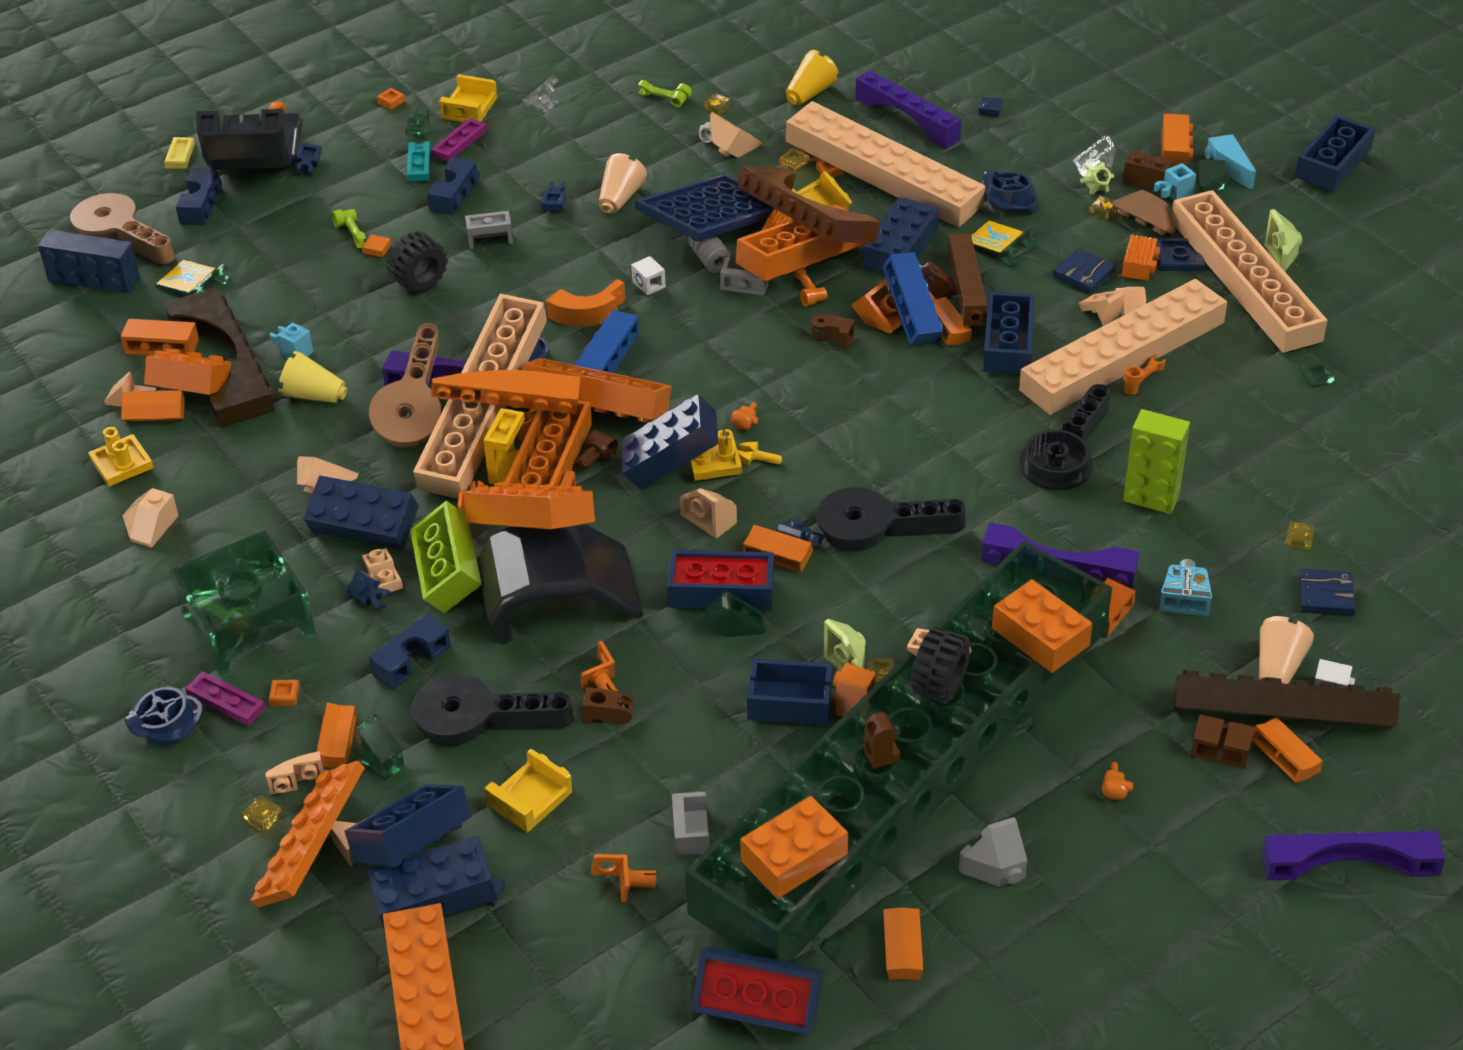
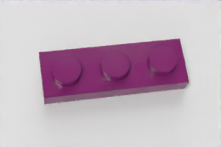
(459, 139)
(225, 698)

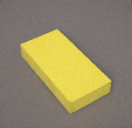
(179, 153)

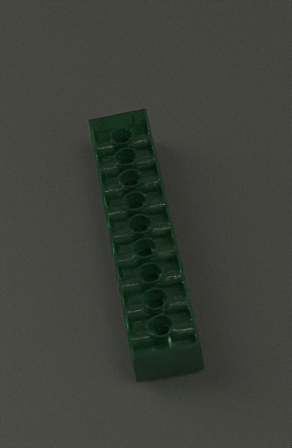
(889, 803)

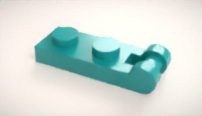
(418, 161)

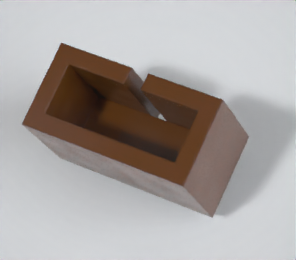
(1145, 171)
(1222, 742)

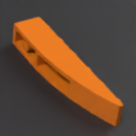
(512, 388)

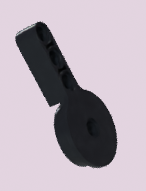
(1067, 446)
(860, 517)
(460, 706)

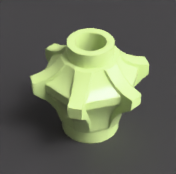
(1097, 178)

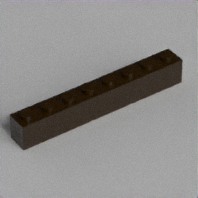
(1287, 700)

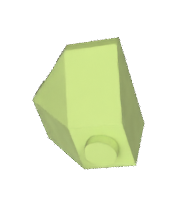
(1282, 239)
(843, 645)

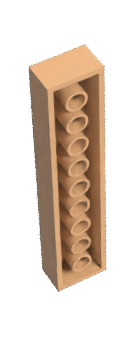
(884, 163)
(1249, 271)
(1125, 342)
(458, 437)

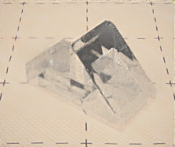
(542, 96)
(1101, 151)

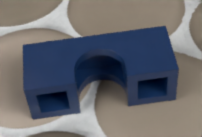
(460, 178)
(203, 191)
(423, 637)

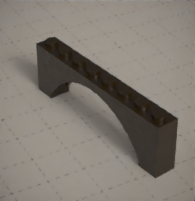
(246, 391)

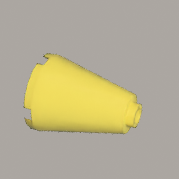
(310, 381)

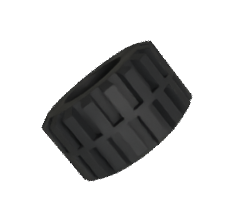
(417, 262)
(940, 665)

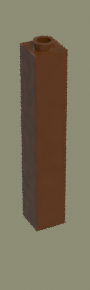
(967, 279)

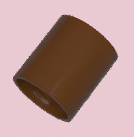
(598, 447)

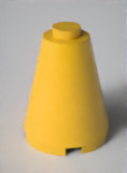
(811, 78)

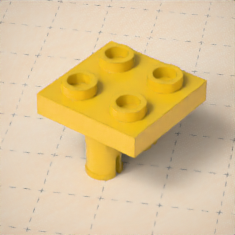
(120, 457)
(718, 461)

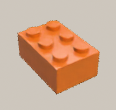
(187, 371)
(1042, 625)
(794, 846)

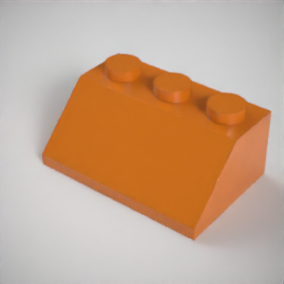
(879, 309)

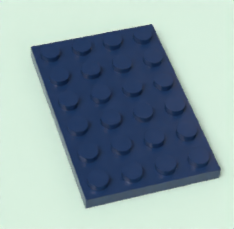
(705, 207)

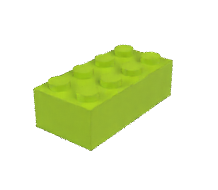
(1156, 461)
(445, 557)

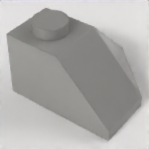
(997, 856)

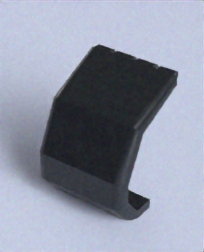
(249, 144)
(551, 564)

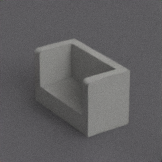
(488, 226)
(741, 280)
(690, 823)

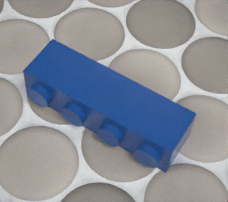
(912, 298)
(610, 342)

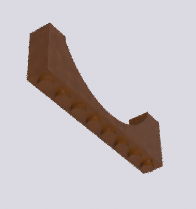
(775, 188)

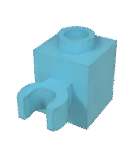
(1177, 182)
(292, 339)

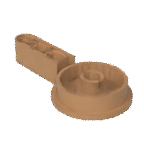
(113, 218)
(409, 395)

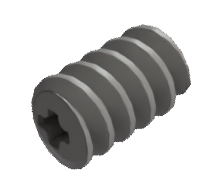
(710, 252)

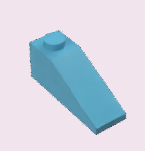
(1228, 149)

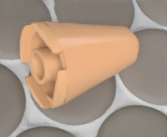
(620, 182)
(1282, 648)

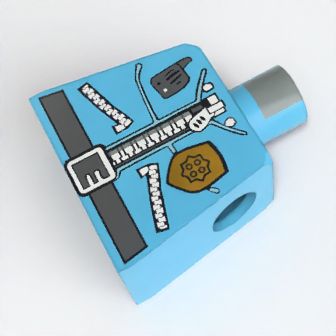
(1186, 590)

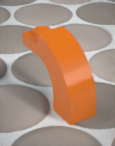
(585, 310)

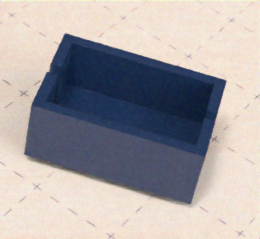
(789, 691)

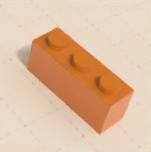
(1177, 139)
(148, 336)

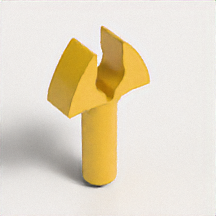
(750, 452)

